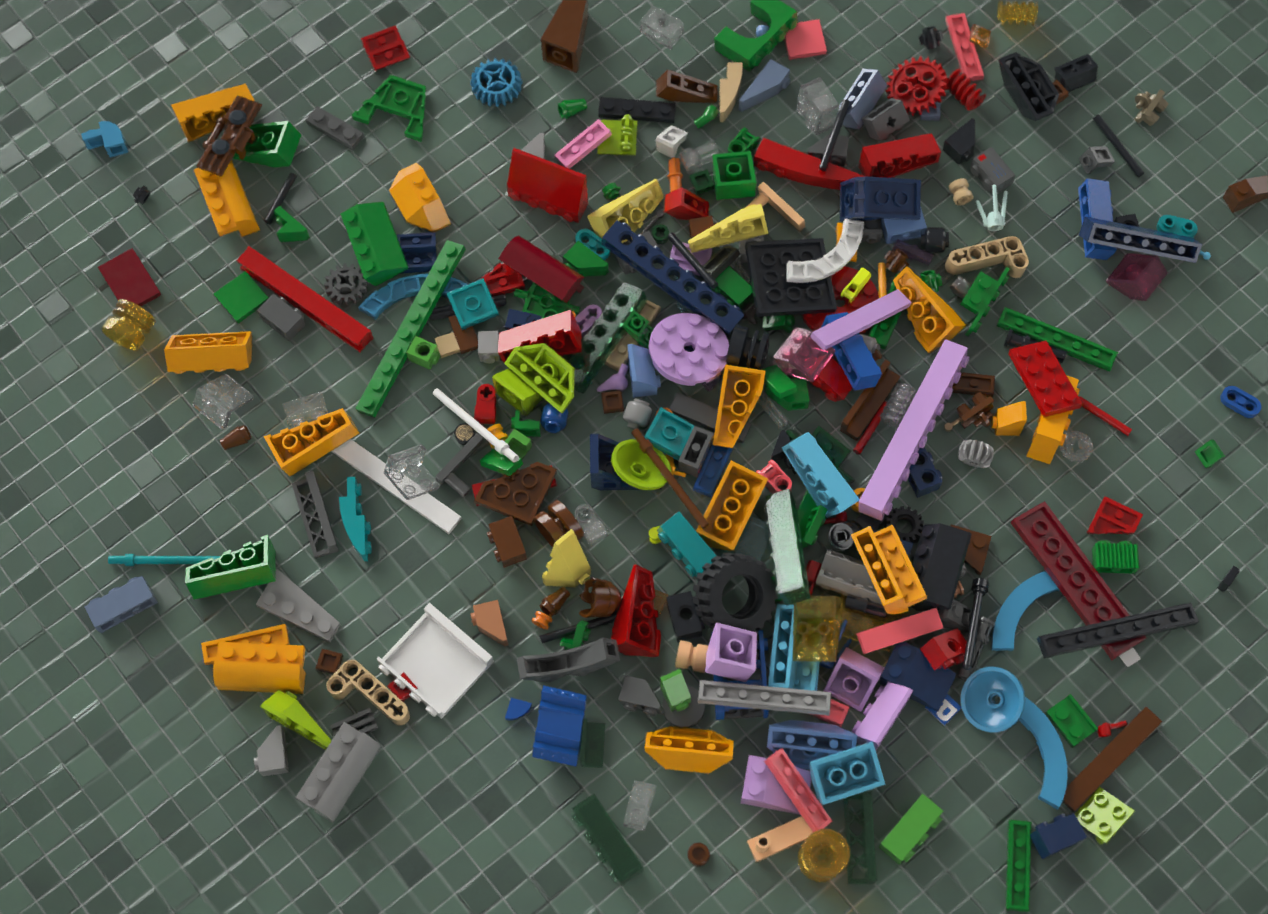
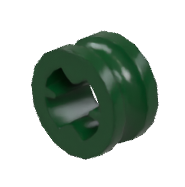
(660, 228)

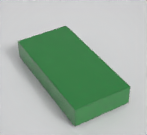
(779, 382)
(500, 463)

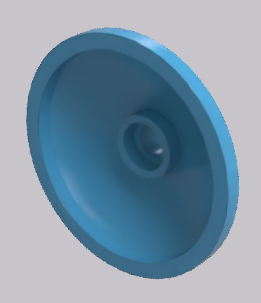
(979, 699)

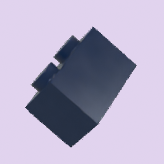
(1058, 835)

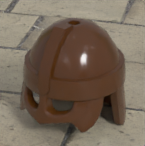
(604, 598)

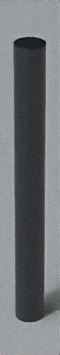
(834, 135)
(1118, 145)
(692, 260)
(571, 629)

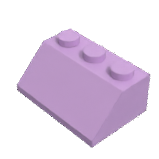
(881, 714)

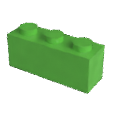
(912, 830)

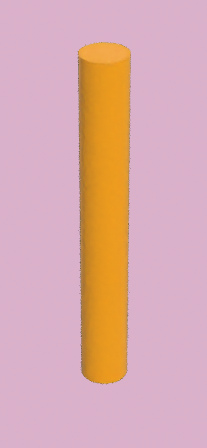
(882, 279)

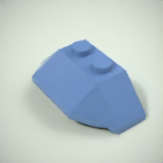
(809, 740)

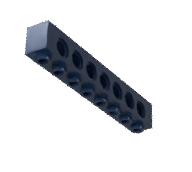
(660, 277)

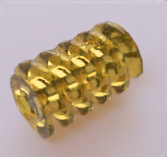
(1017, 12)

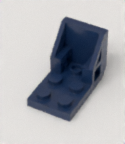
(880, 198)
(601, 469)

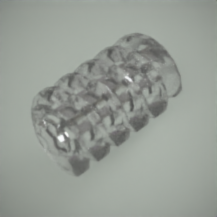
(897, 405)

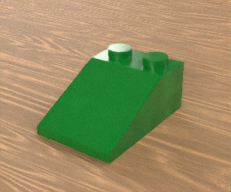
(273, 144)

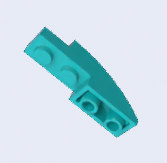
(353, 520)

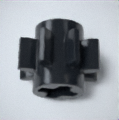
(930, 37)

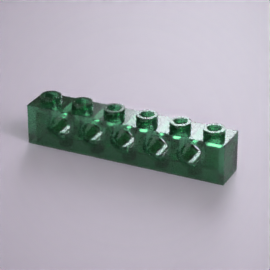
(631, 299)

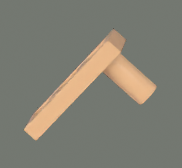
(767, 195)
(779, 839)

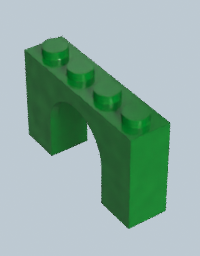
(752, 50)

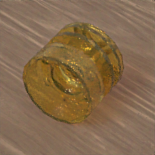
(128, 325)
(830, 844)

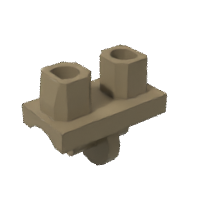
(1149, 103)

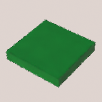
(241, 297)

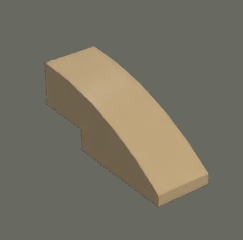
(730, 89)

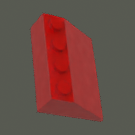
(547, 186)

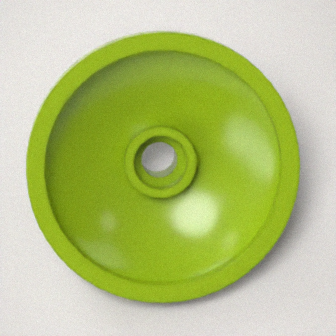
(636, 467)

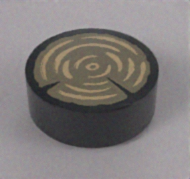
(463, 433)

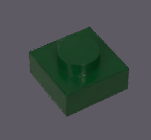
(701, 181)

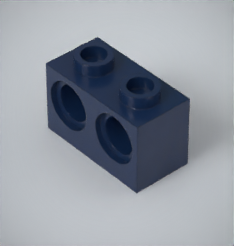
(925, 470)

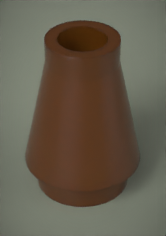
(238, 436)
(553, 603)

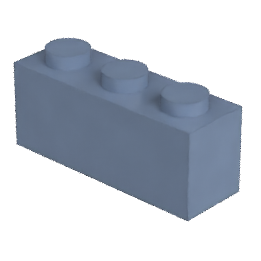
(863, 97)
(120, 604)

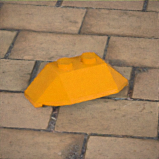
(418, 199)
(689, 749)

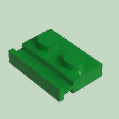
(1071, 721)

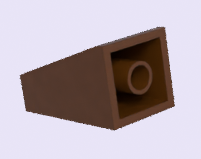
(565, 35)

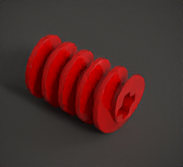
(963, 91)

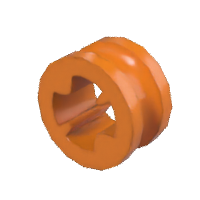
(542, 620)

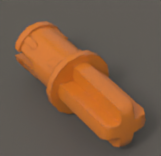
(674, 174)

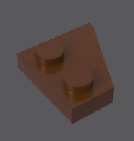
(977, 549)

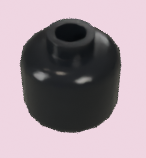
(935, 239)

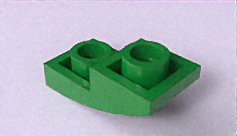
(638, 328)

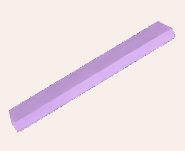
(860, 319)

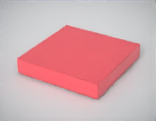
(805, 40)

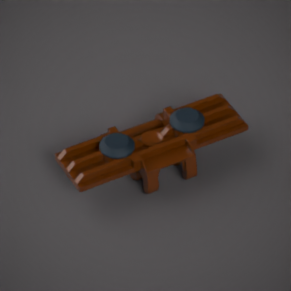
(237, 133)

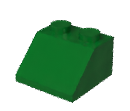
(734, 175)

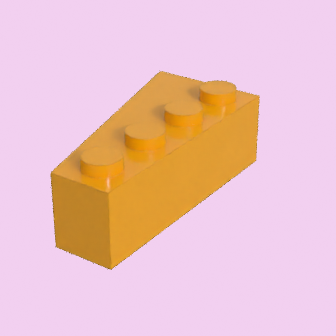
(200, 114)
(1050, 433)
(311, 440)

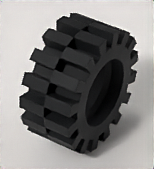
(912, 517)

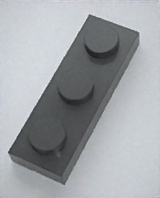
(334, 128)

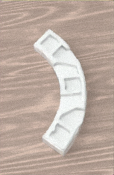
(831, 262)

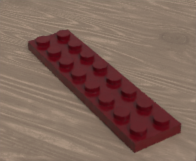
(1072, 572)

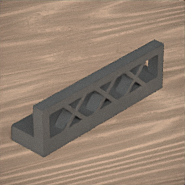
(315, 492)

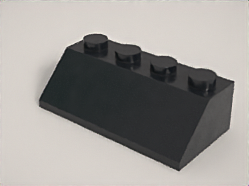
(939, 564)

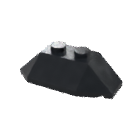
(1028, 86)

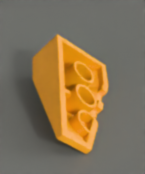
(928, 312)
(737, 400)

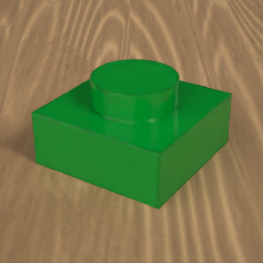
(1209, 453)

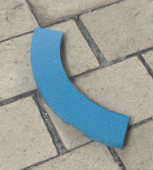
(399, 290)
(1015, 606)
(1051, 751)

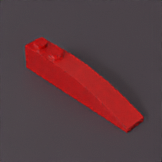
(799, 166)

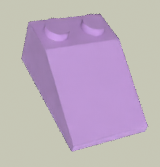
(764, 790)

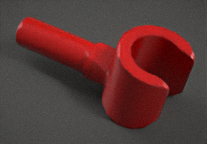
(841, 517)
(1104, 729)

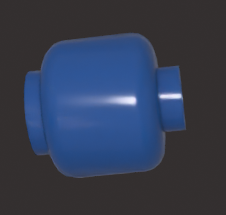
(552, 419)

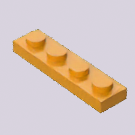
(270, 635)

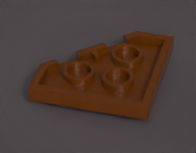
(518, 494)

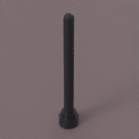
(980, 588)

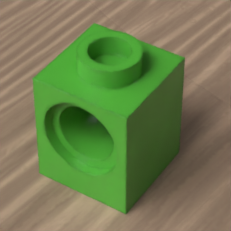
(417, 347)

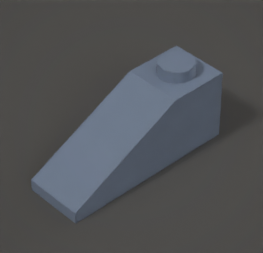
(766, 85)

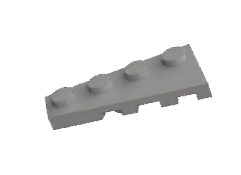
(293, 605)

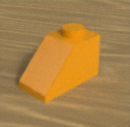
(1010, 419)

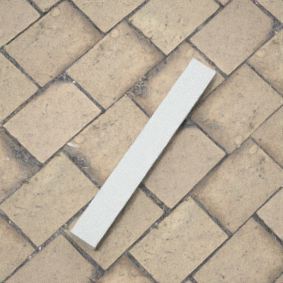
(373, 469)

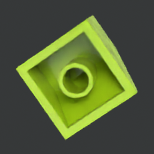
(515, 391)

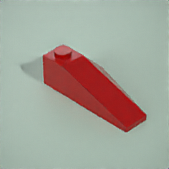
(636, 619)

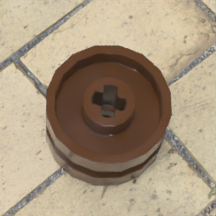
(557, 523)

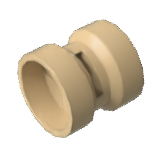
(960, 190)

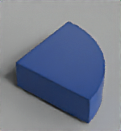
(517, 709)

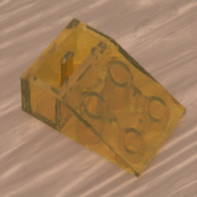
(817, 628)

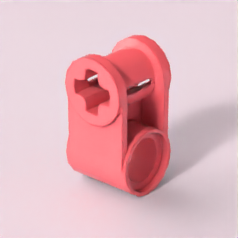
(775, 477)

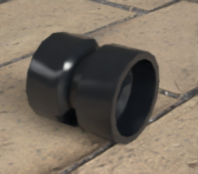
(840, 534)

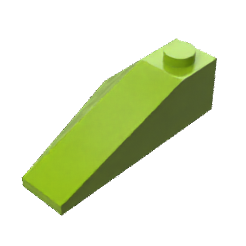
(288, 712)

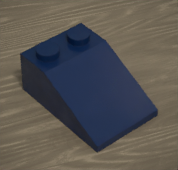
(912, 670)

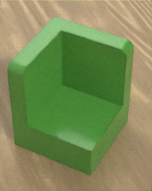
(519, 443)

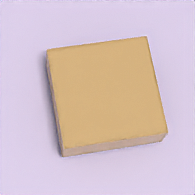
(447, 345)

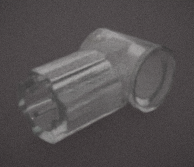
(693, 159)

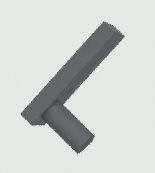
(447, 473)

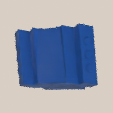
(559, 726)

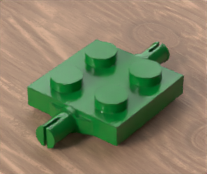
(539, 300)

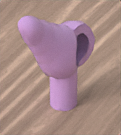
(616, 381)

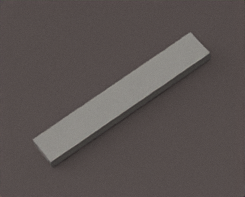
(764, 697)

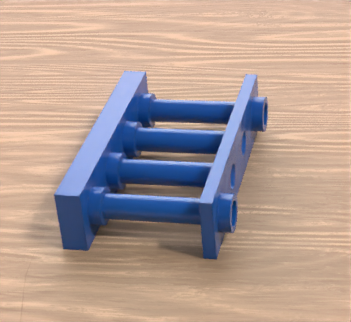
(762, 645)

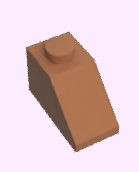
(489, 621)

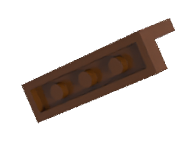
(869, 403)

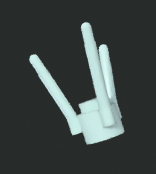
(994, 220)

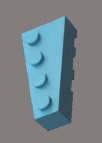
(819, 475)

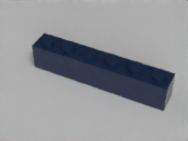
(1140, 239)

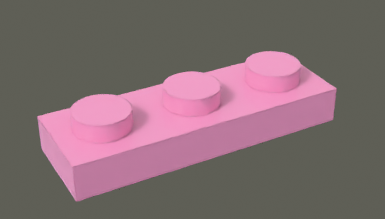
(583, 144)

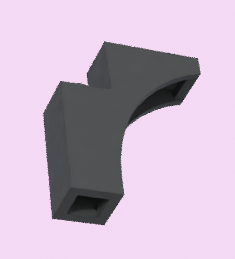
(574, 661)

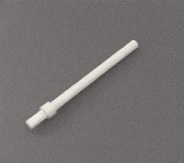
(500, 445)

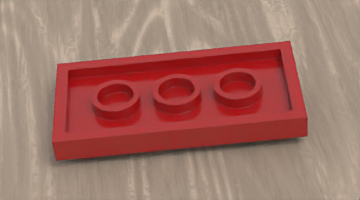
(1045, 378)

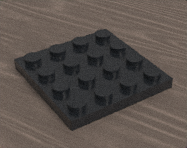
(769, 282)

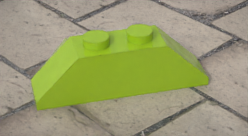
(544, 372)

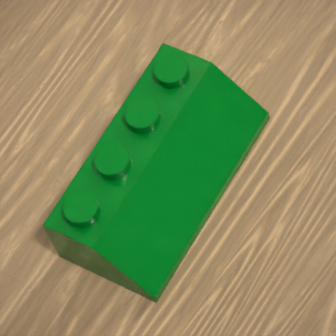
(374, 242)

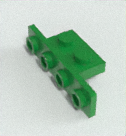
(979, 296)
(810, 519)

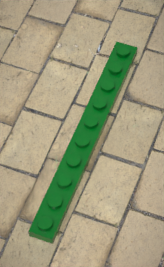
(410, 327)

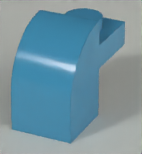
(108, 136)

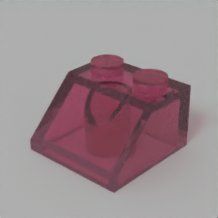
(1137, 276)
(802, 355)

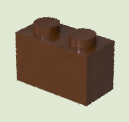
(507, 542)

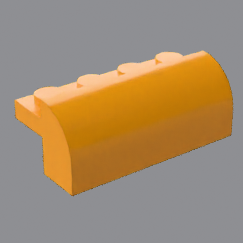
(227, 201)
(889, 569)
(259, 667)

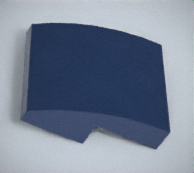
(419, 251)

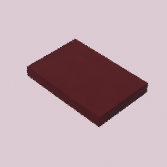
(129, 278)

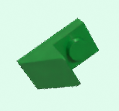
(291, 228)

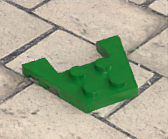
(399, 98)

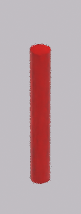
(1105, 416)
(870, 430)

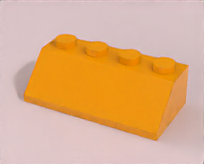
(209, 352)
(731, 506)

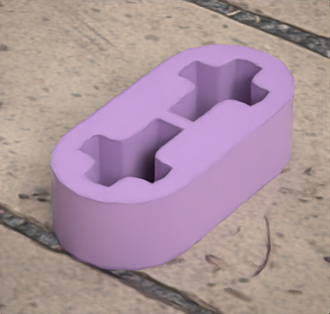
(584, 318)

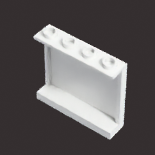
(437, 660)

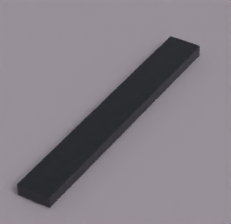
(1117, 630)

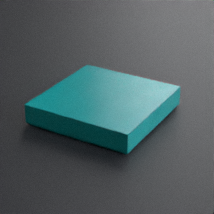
(472, 304)
(669, 433)

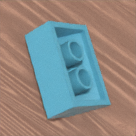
(846, 773)

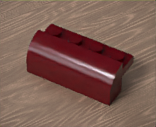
(541, 268)

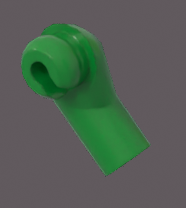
(708, 115)

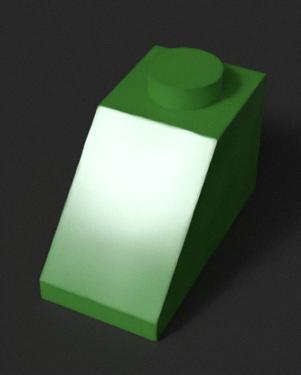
(675, 691)

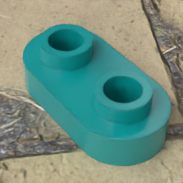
(1177, 226)
(594, 242)

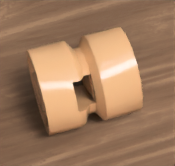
(691, 656)

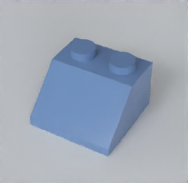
(642, 372)

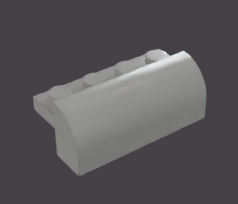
(846, 576)
(338, 772)

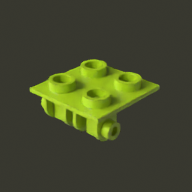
(622, 138)
(1103, 815)

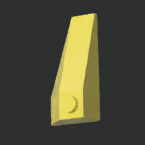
(629, 208)
(739, 226)
(567, 564)

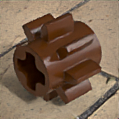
(896, 260)

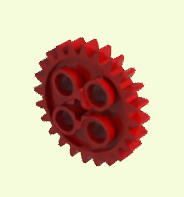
(918, 84)

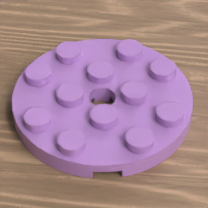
(686, 367)

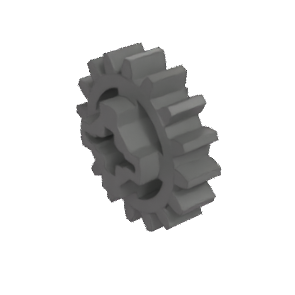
(345, 292)

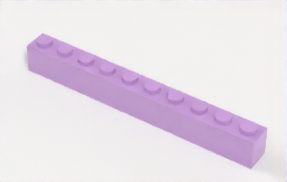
(913, 430)

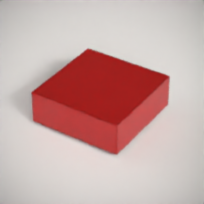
(396, 690)

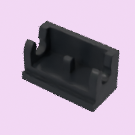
(1077, 73)

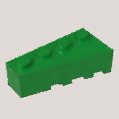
(233, 570)

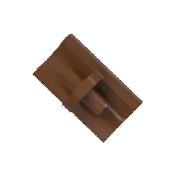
(978, 414)

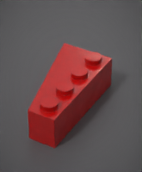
(899, 156)

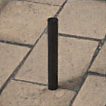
(280, 198)

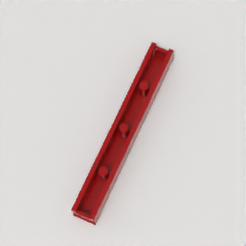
(305, 299)

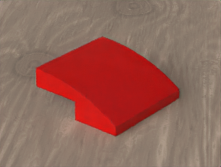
(385, 48)

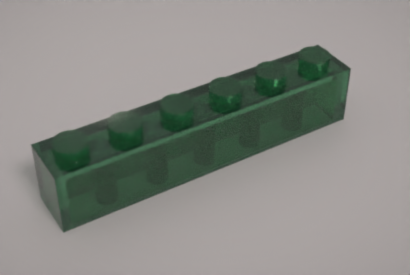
(787, 547)

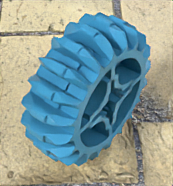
(497, 89)

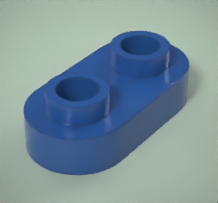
(1240, 401)

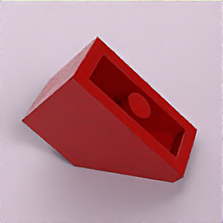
(685, 205)

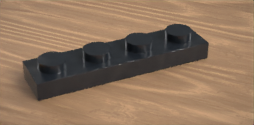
(638, 109)

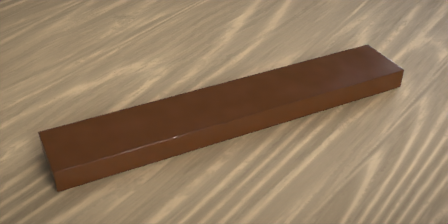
(1110, 758)

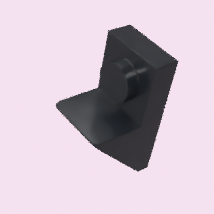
(778, 452)

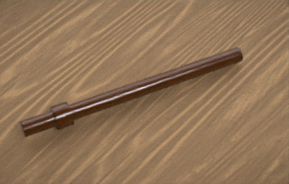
(647, 448)

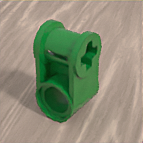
(744, 142)

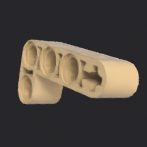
(961, 260)
(373, 694)

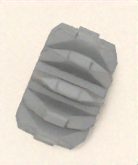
(976, 453)

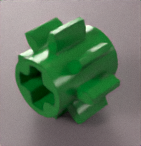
(931, 279)

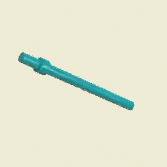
(131, 559)

